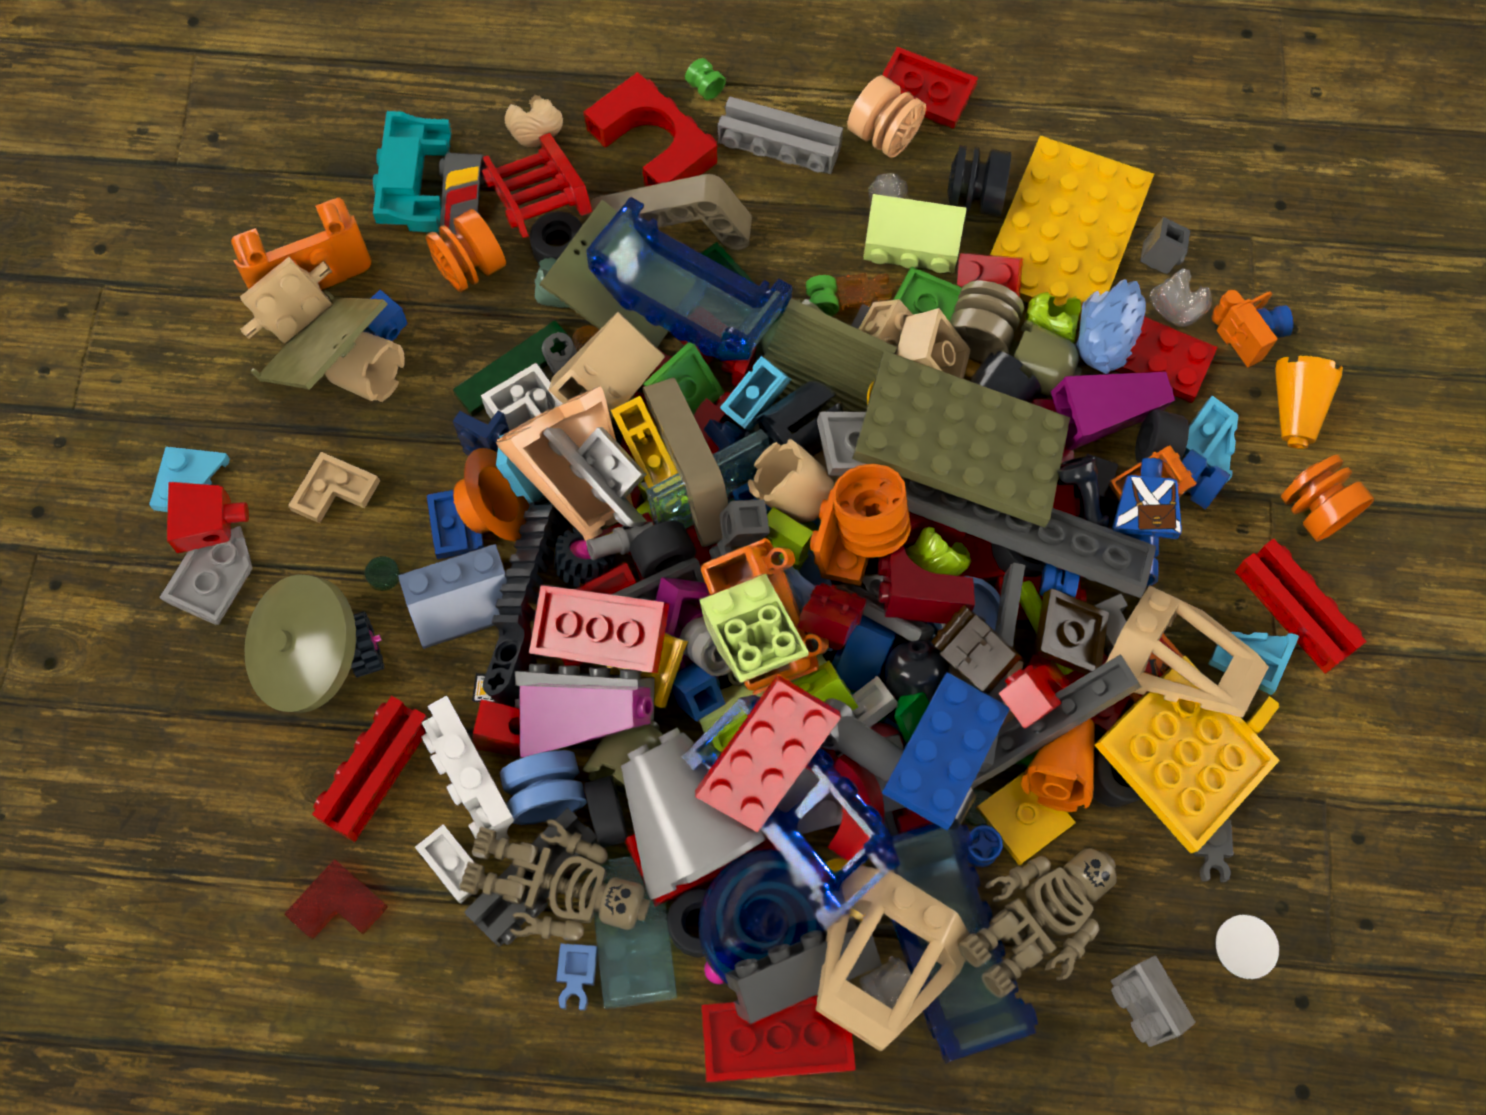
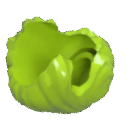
(1057, 319)
(936, 556)

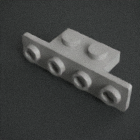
(605, 468)

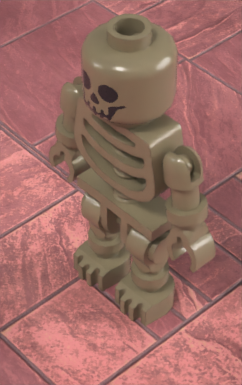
(1056, 894)
(618, 902)

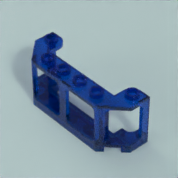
(784, 833)

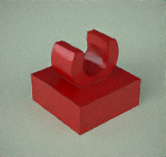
(739, 368)

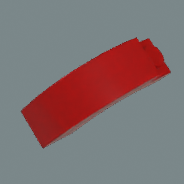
(850, 836)

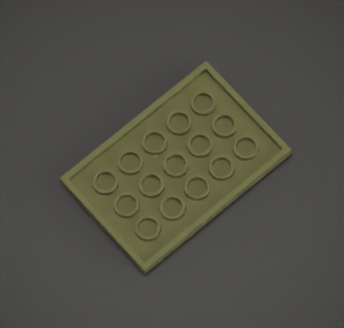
(963, 439)

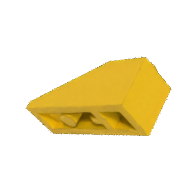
(644, 441)

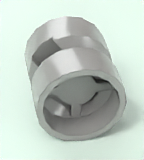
(702, 649)

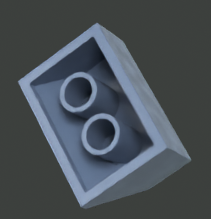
(454, 595)

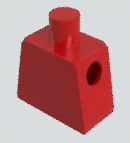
(201, 515)
(494, 728)

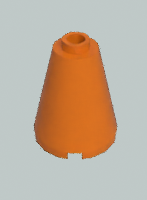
(1064, 770)

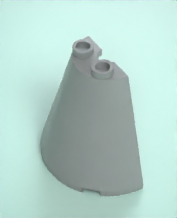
(673, 829)

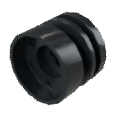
(980, 180)

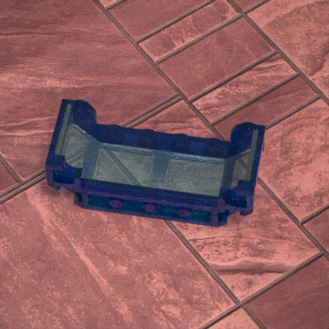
(682, 287)
(965, 1014)

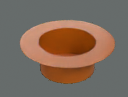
(487, 488)

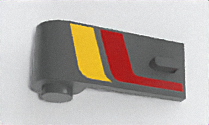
(460, 185)

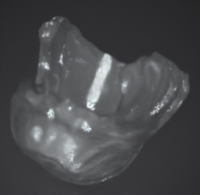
(1178, 303)

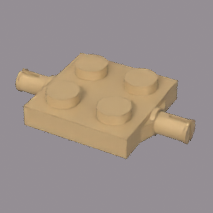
(286, 300)

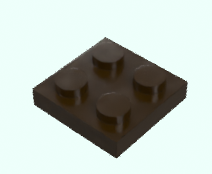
(1071, 632)

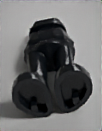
(1084, 473)

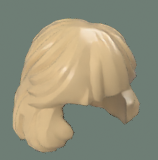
(528, 126)

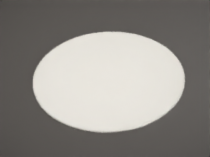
(1247, 946)

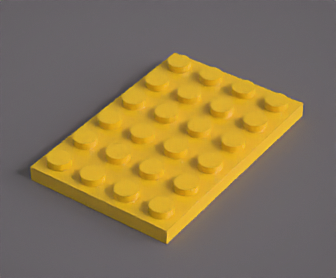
(1071, 221)

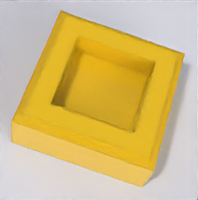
(1263, 715)

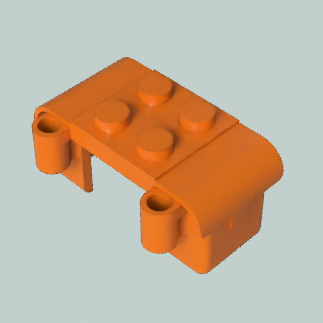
(338, 246)
(748, 564)

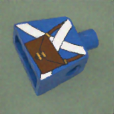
(1149, 504)

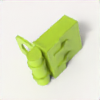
(790, 534)

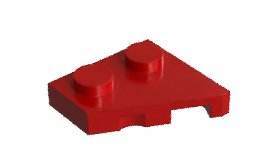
(991, 268)

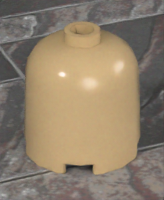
(368, 368)
(791, 481)

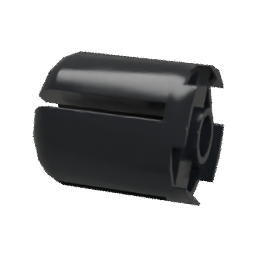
(793, 410)

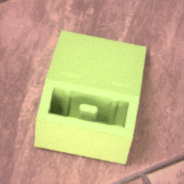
(752, 628)

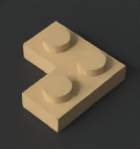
(329, 479)

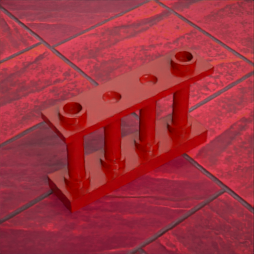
(555, 166)

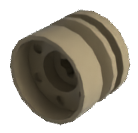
(987, 318)

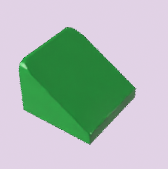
(909, 713)

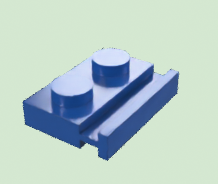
(449, 532)

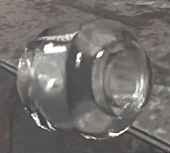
(888, 185)

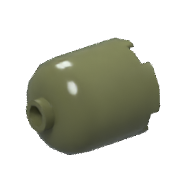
(1045, 356)
(613, 752)

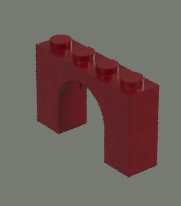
(921, 594)

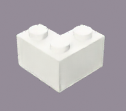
(521, 397)

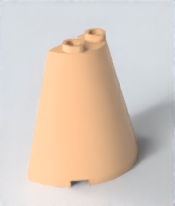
(550, 472)

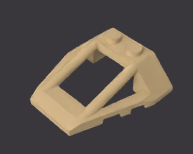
(1142, 636)
(918, 913)

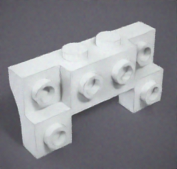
(466, 770)

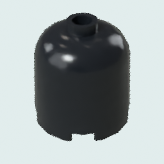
(1003, 374)
(914, 669)

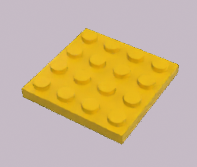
(1186, 761)

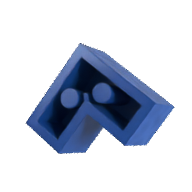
(864, 653)

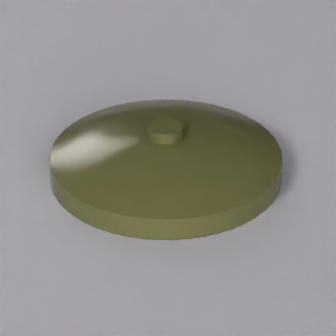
(300, 643)

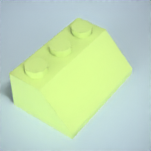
(914, 233)

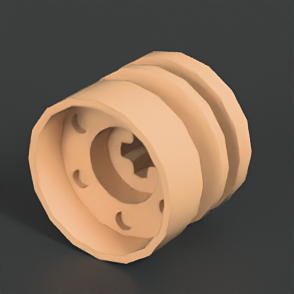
(886, 116)

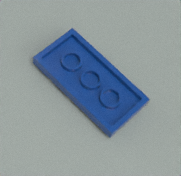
(946, 751)

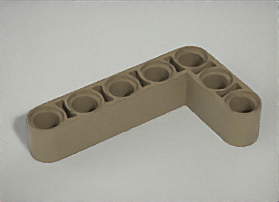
(689, 200)
(690, 456)

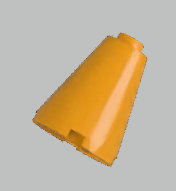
(1305, 397)

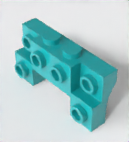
(401, 171)

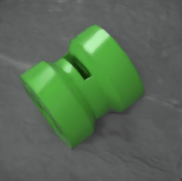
(701, 75)
(822, 293)

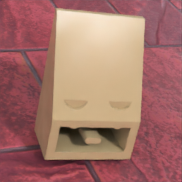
(614, 359)

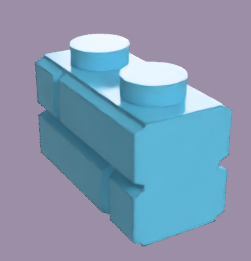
(755, 393)

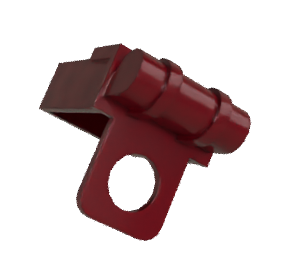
(832, 614)

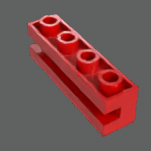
(1300, 605)
(371, 769)

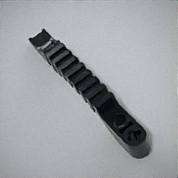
(515, 613)

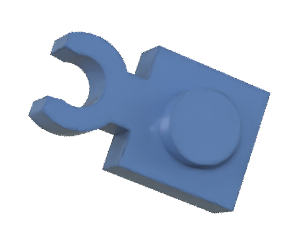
(576, 968)

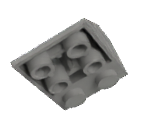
(1152, 1002)

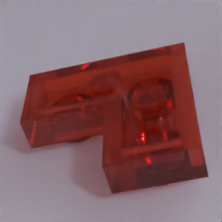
(331, 893)

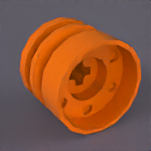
(469, 248)
(1324, 494)
(871, 510)

